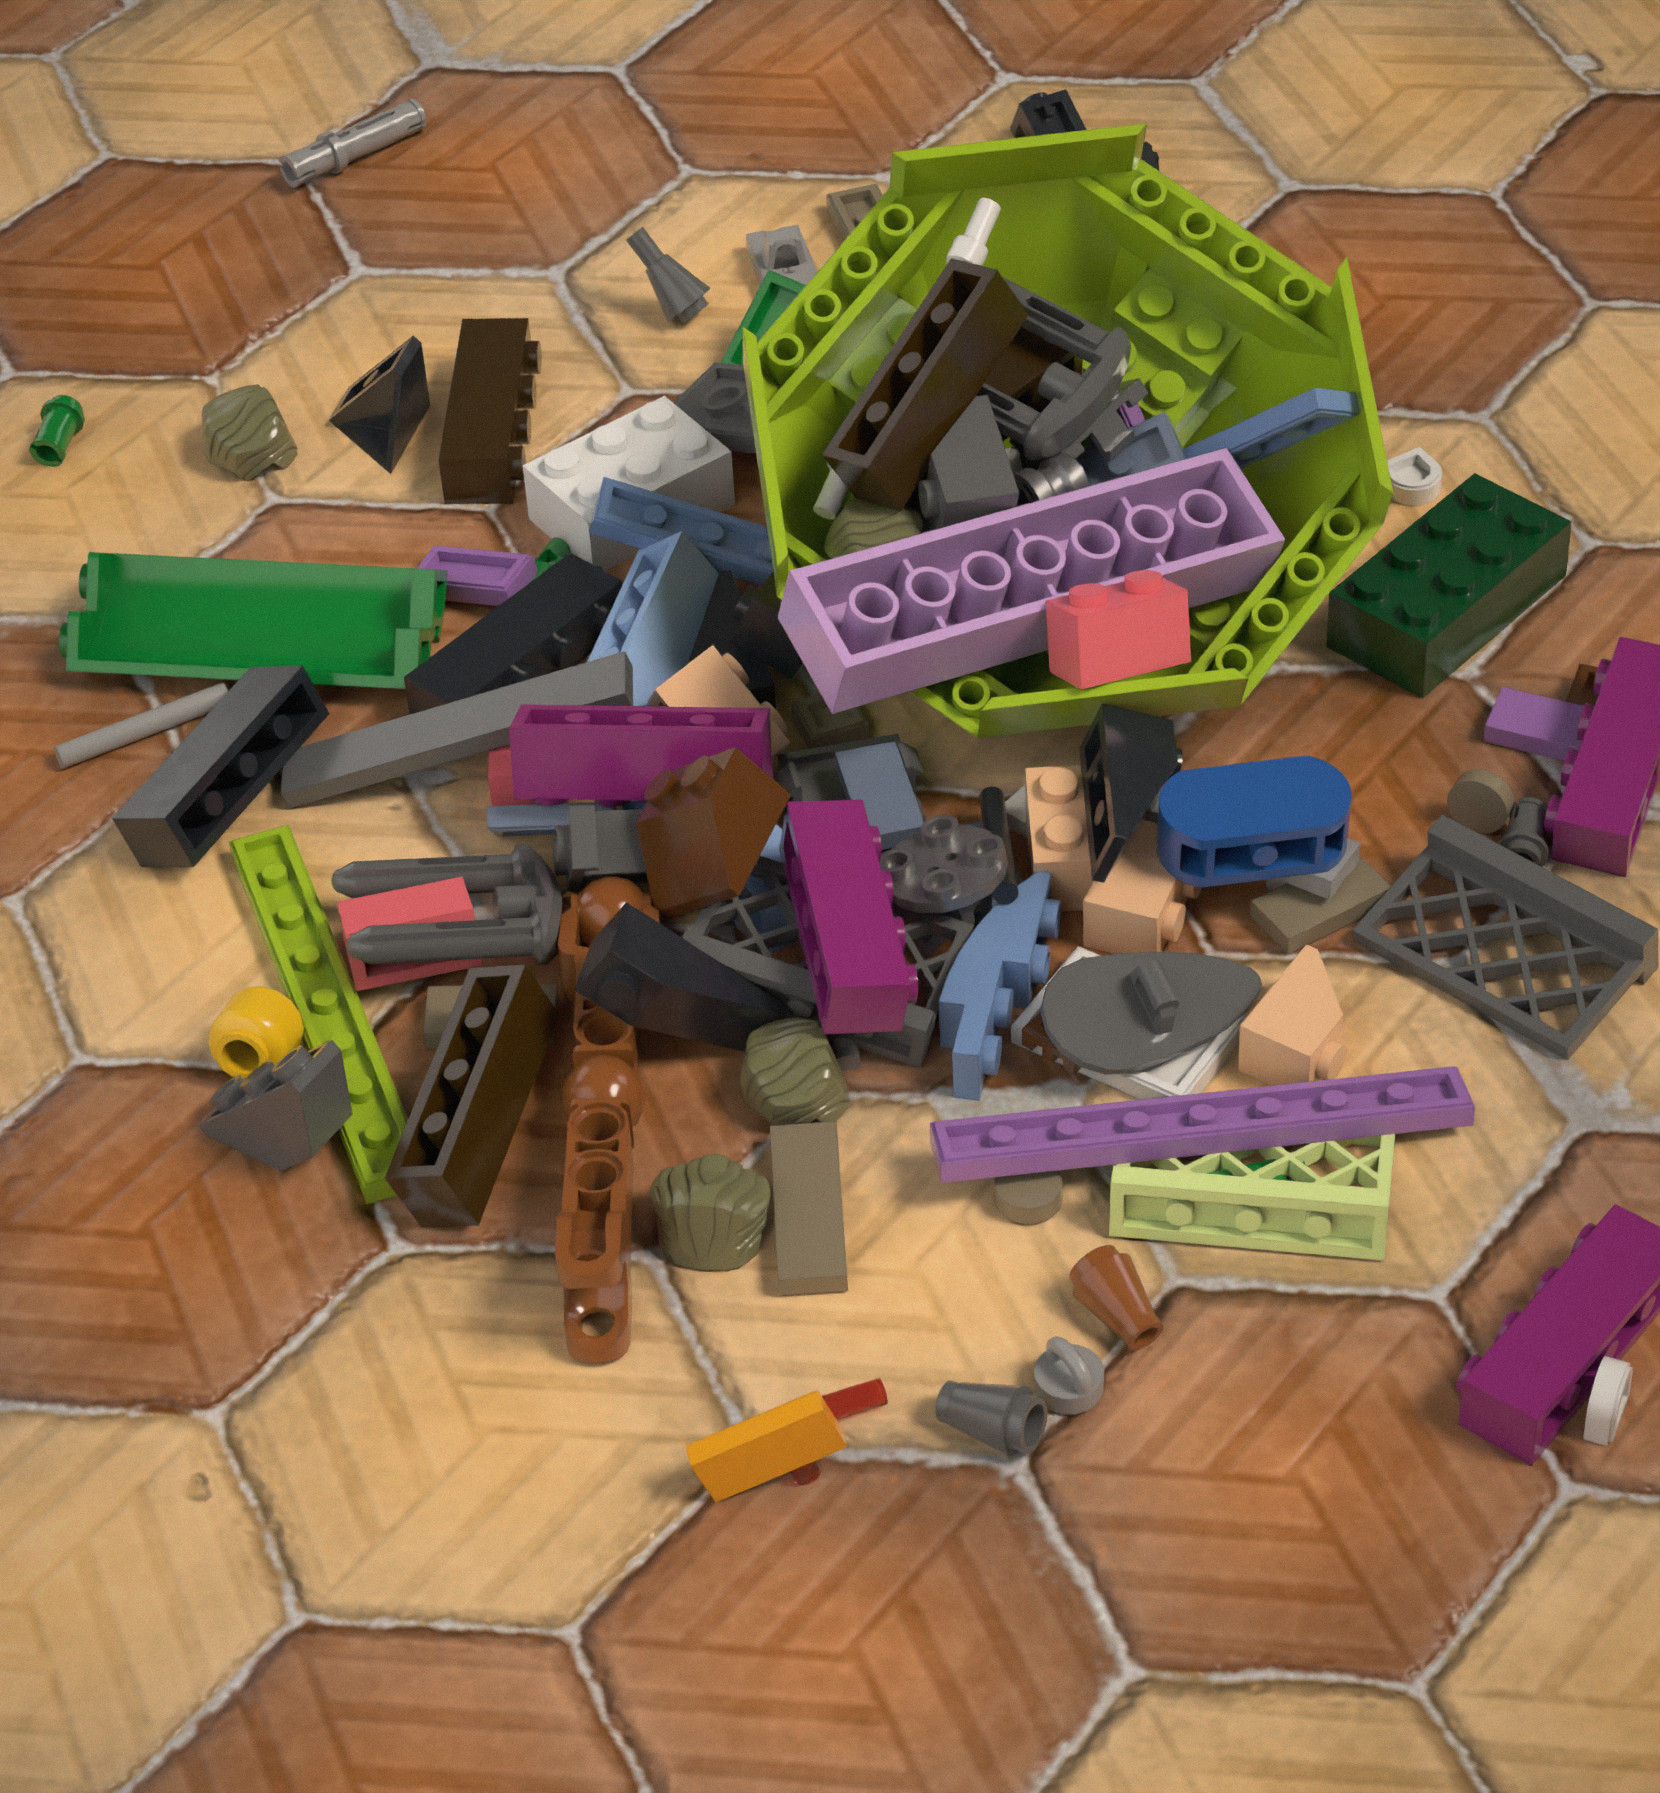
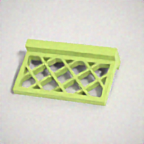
(1256, 1210)

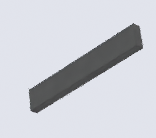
(445, 731)

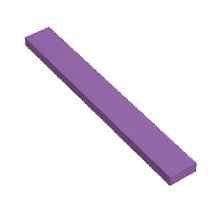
(1200, 1124)

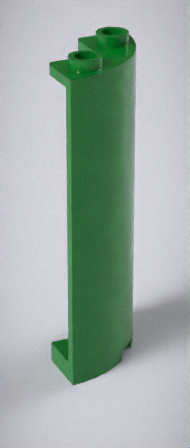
(240, 614)

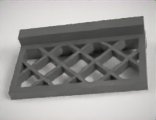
(1543, 905)
(793, 984)

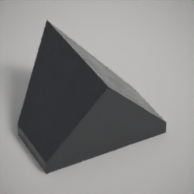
(386, 405)

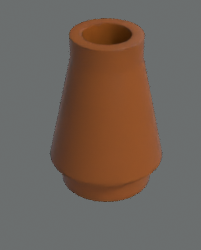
(1114, 1293)

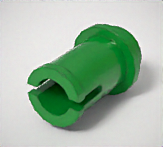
(60, 421)

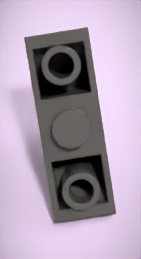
(283, 1109)

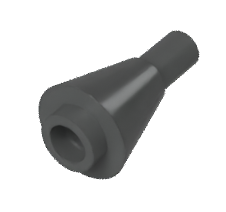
(675, 287)

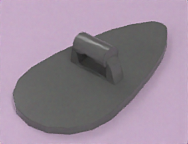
(1143, 1007)

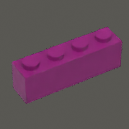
(619, 750)
(1616, 766)
(846, 917)
(1553, 1348)

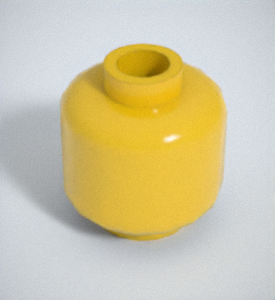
(254, 1028)

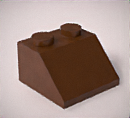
(706, 830)

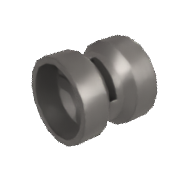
(1054, 477)

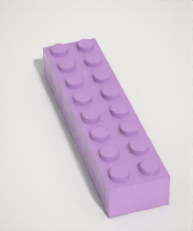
(980, 586)

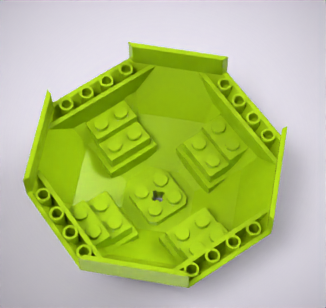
(1213, 336)

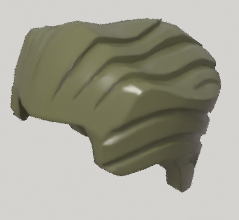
(246, 432)
(869, 525)
(793, 1074)
(710, 1213)

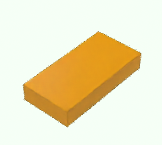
(766, 1446)

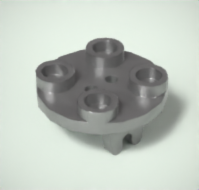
(946, 869)

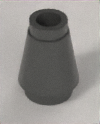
(995, 1414)

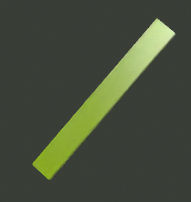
(324, 994)

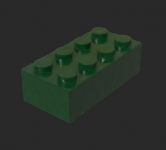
(1448, 585)

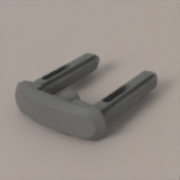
(1074, 397)
(524, 908)

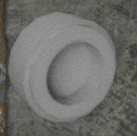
(1068, 1377)

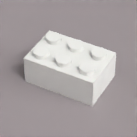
(646, 448)

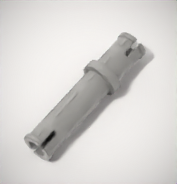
(336, 150)

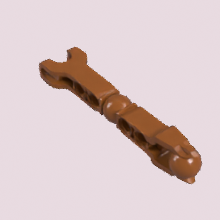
(602, 1106)

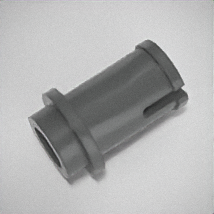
(1526, 830)

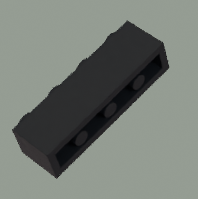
(529, 635)
(221, 767)

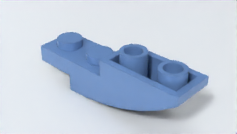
(994, 975)

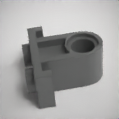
(598, 846)

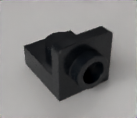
(1046, 115)

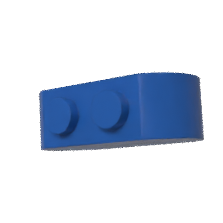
(1253, 821)

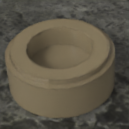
(1480, 801)
(1029, 1196)

